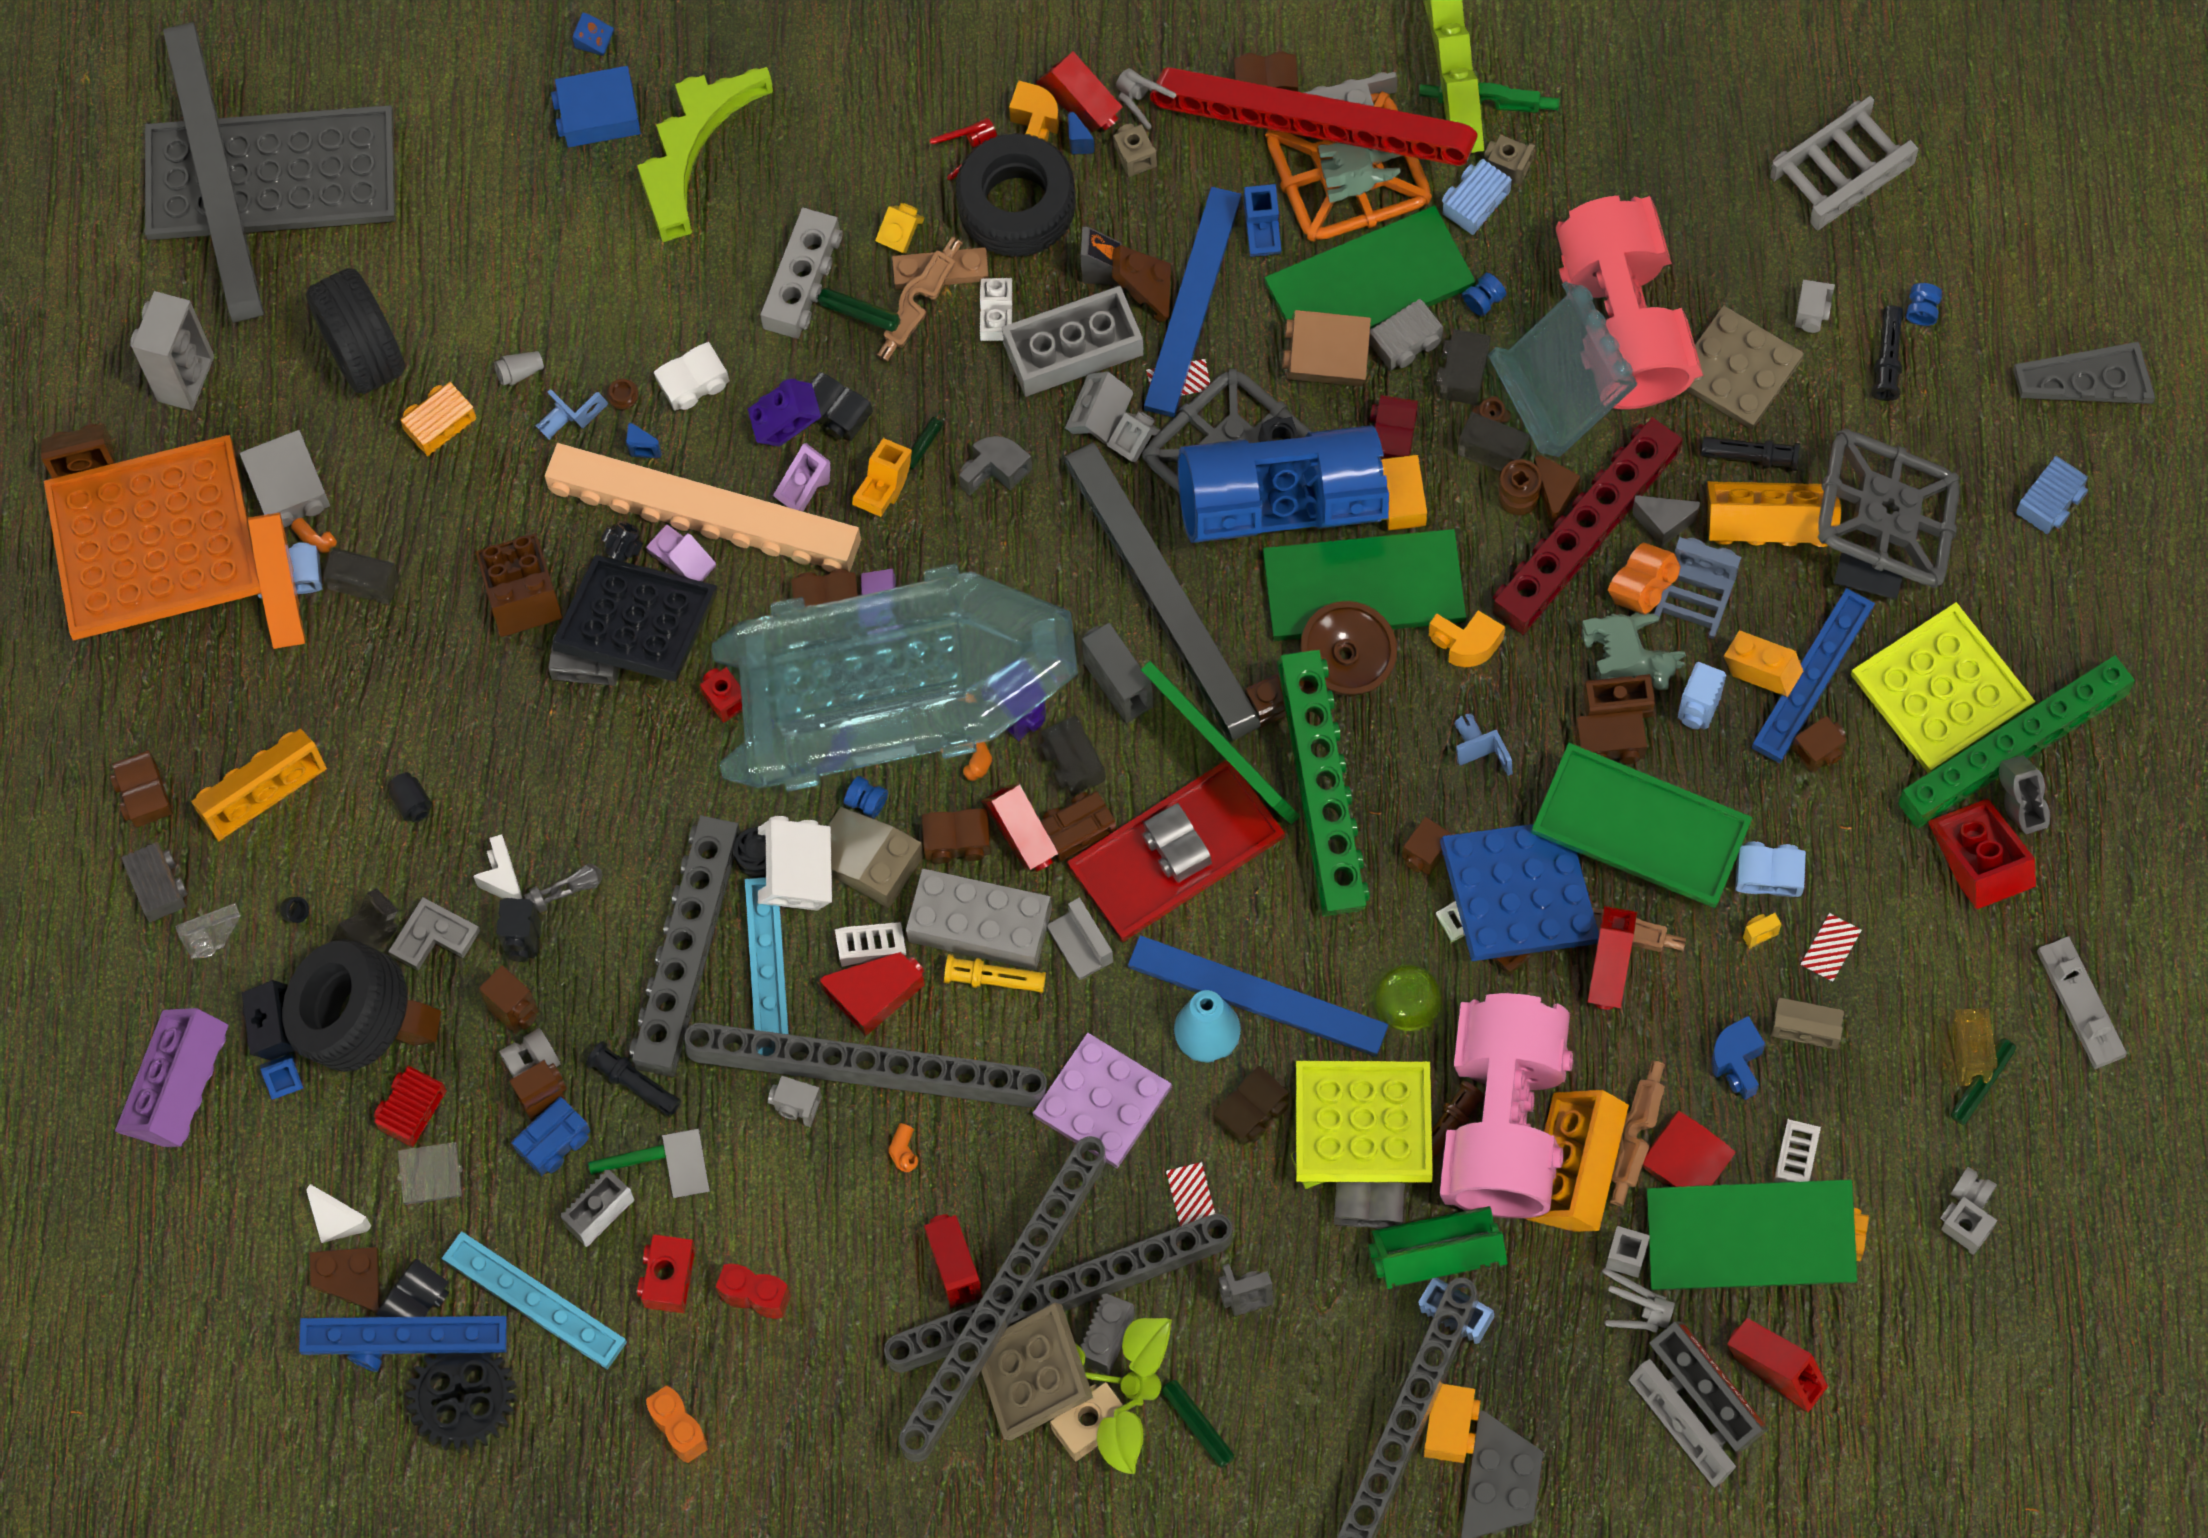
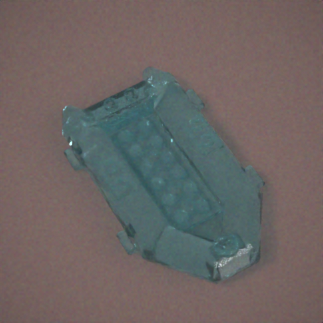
(890, 675)

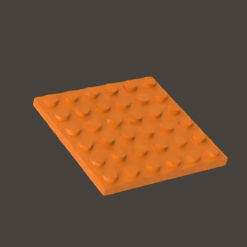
(151, 537)

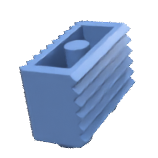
(2052, 494)

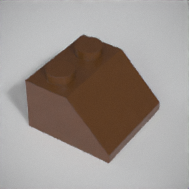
(77, 450)

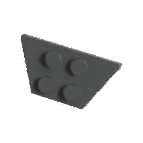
(1501, 1480)

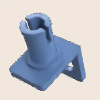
(562, 414)
(1479, 745)

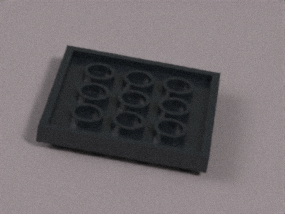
(635, 618)

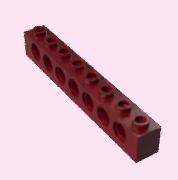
(1523, 611)

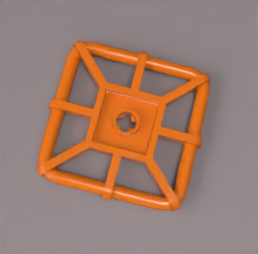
(1289, 184)

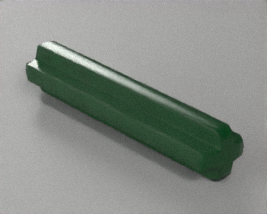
(859, 309)
(1977, 1088)
(1198, 1423)

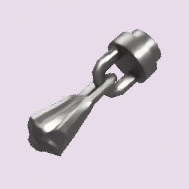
(585, 878)

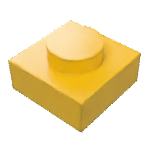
(1761, 929)

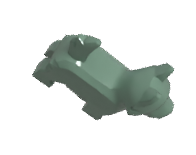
(1353, 169)
(1624, 650)

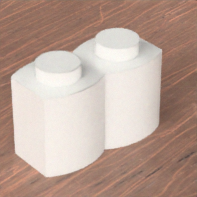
(692, 376)

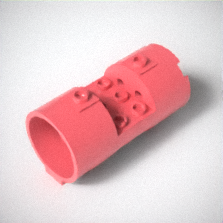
(1613, 253)

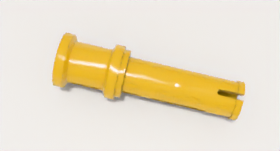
(1034, 980)

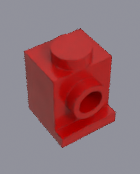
(724, 703)

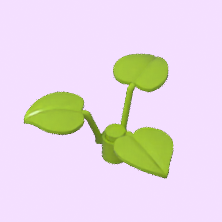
(1122, 1435)

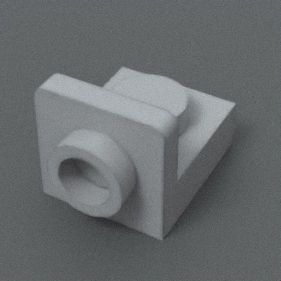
(1132, 435)

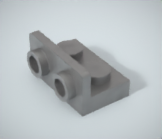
(1248, 1293)

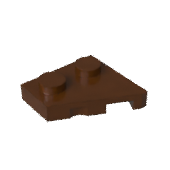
(1144, 278)
(349, 1275)

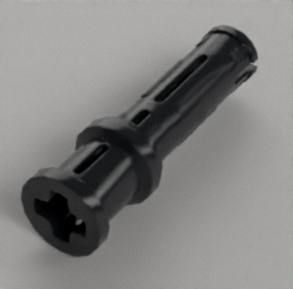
(1888, 366)
(1765, 453)
(621, 1071)

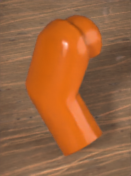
(308, 535)
(978, 763)
(900, 1151)

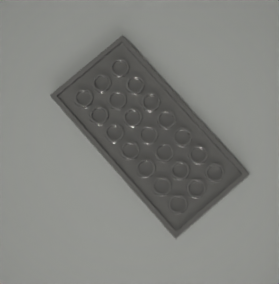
(284, 172)

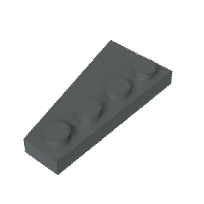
(2091, 375)

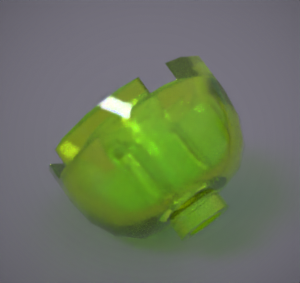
(1408, 998)

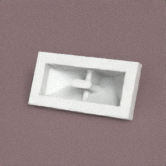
(333, 1217)

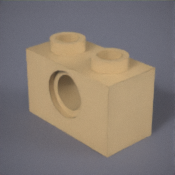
(1079, 1438)

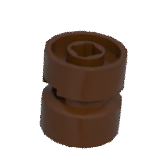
(1519, 487)

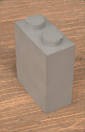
(285, 478)

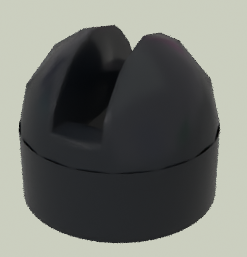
(298, 911)

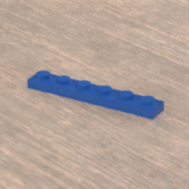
(1818, 669)
(403, 1335)

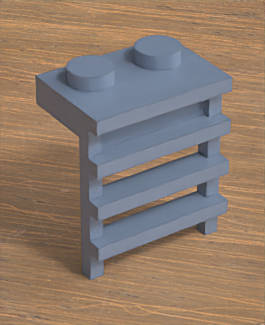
(1707, 569)

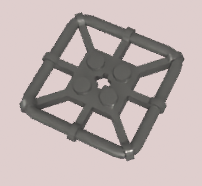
(1230, 429)
(1904, 500)

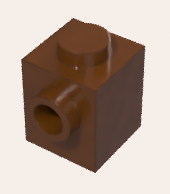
(1820, 744)

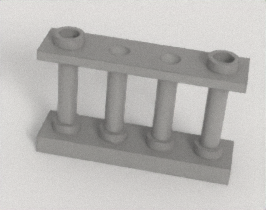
(1849, 191)

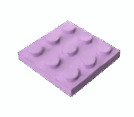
(1103, 1098)

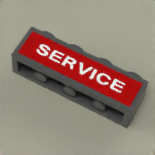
(1709, 1386)

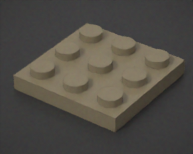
(1742, 367)
(1035, 1372)

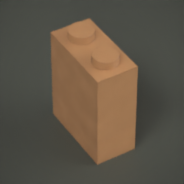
(1327, 348)

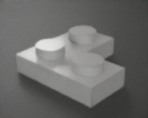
(431, 926)

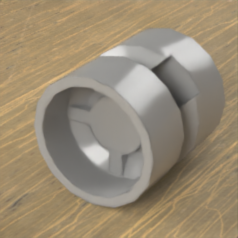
(535, 1045)

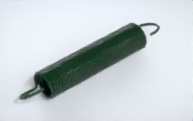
(925, 440)

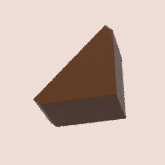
(1557, 487)

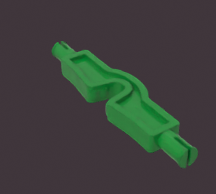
(1503, 97)

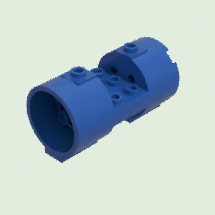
(1282, 484)

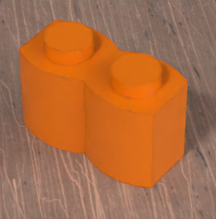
(1644, 578)
(674, 1421)

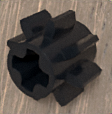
(622, 541)

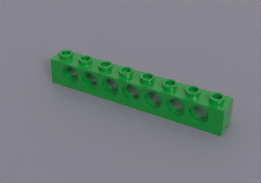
(2021, 736)
(1332, 896)

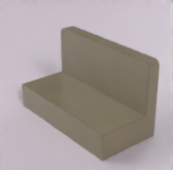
(1808, 1023)

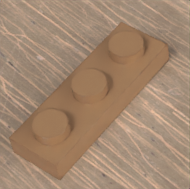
(969, 267)

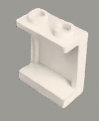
(796, 864)

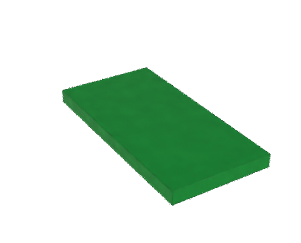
(1377, 272)
(1396, 575)
(1220, 742)
(1641, 825)
(1752, 1235)

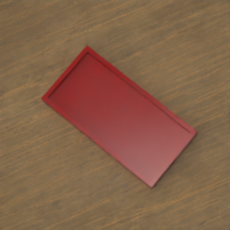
(1126, 875)

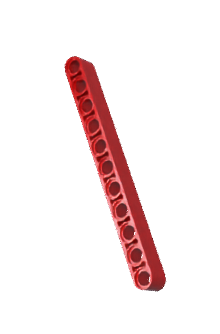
(1316, 116)

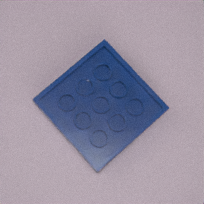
(1517, 893)

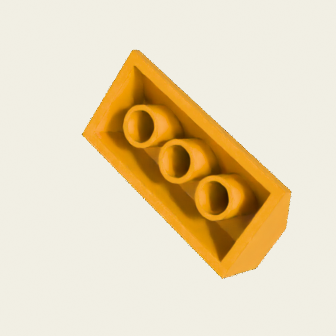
(1766, 512)
(259, 784)
(1590, 1133)

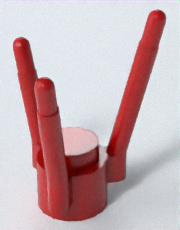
(975, 134)

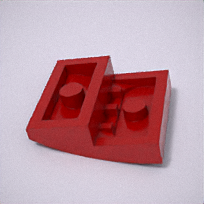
(1687, 1154)

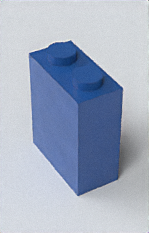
(596, 106)

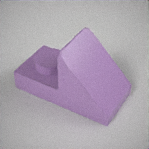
(802, 478)
(681, 554)

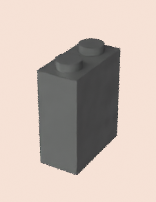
(1117, 672)

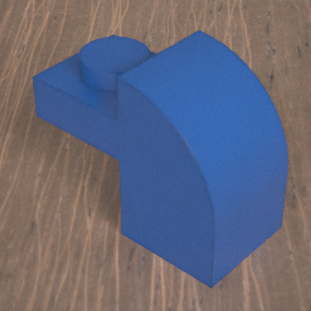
(1262, 220)
(1731, 1052)

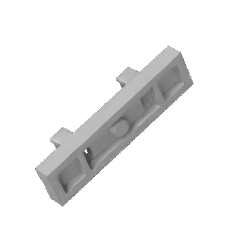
(2081, 1003)
(1698, 1443)

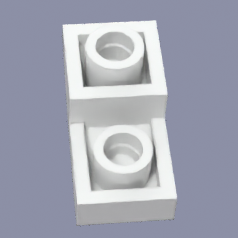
(995, 307)

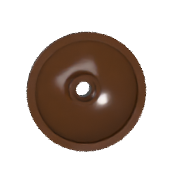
(1362, 635)

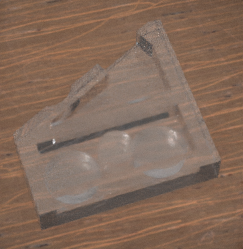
(208, 932)

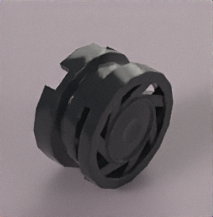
(751, 853)

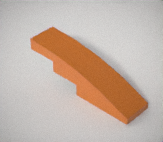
(276, 580)

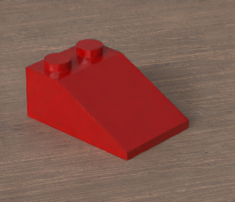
(1984, 853)

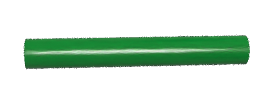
(627, 1159)

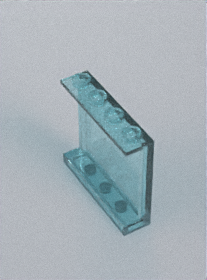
(1564, 372)

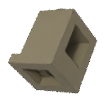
(1134, 149)
(1510, 157)

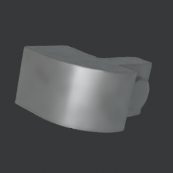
(998, 458)

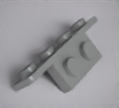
(1359, 90)

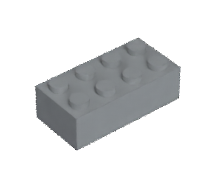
(1072, 341)
(172, 350)
(979, 919)

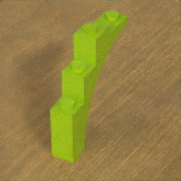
(1455, 64)
(682, 138)

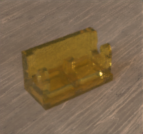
(1973, 1044)

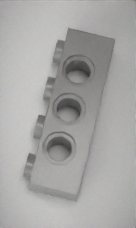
(810, 229)

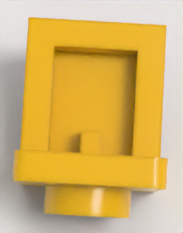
(899, 227)

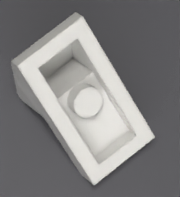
(502, 878)

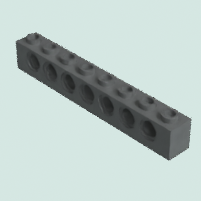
(664, 1056)

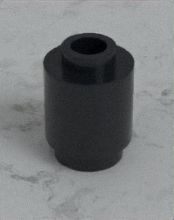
(409, 797)

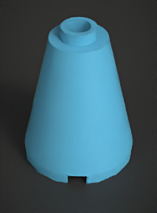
(1207, 1027)

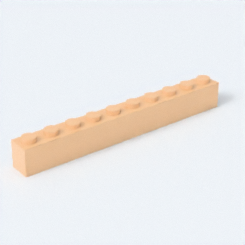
(702, 508)

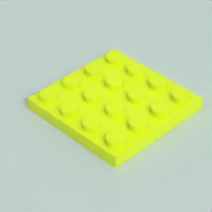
(1942, 688)
(1363, 1121)

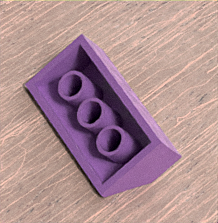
(172, 1077)

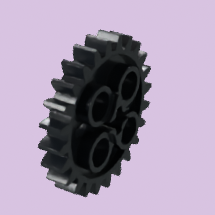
(466, 1426)

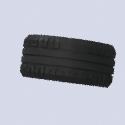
(1008, 158)
(355, 330)
(370, 1018)

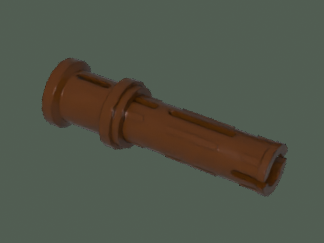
(1455, 1114)

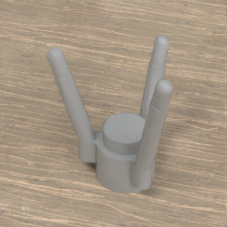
(1135, 86)
(1656, 1307)

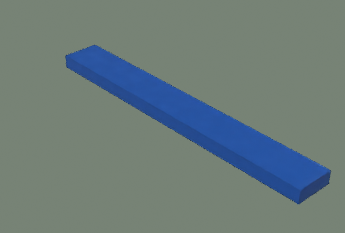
(1192, 302)
(1259, 996)

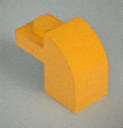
(1034, 108)
(885, 477)
(1471, 645)

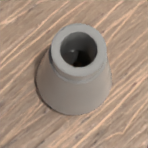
(516, 367)

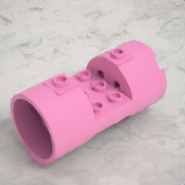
(1504, 1162)

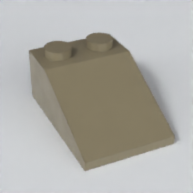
(872, 855)

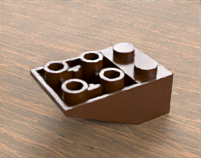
(518, 585)

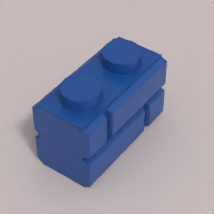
(551, 1137)

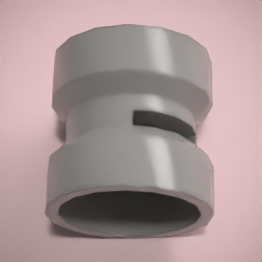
(1974, 1189)

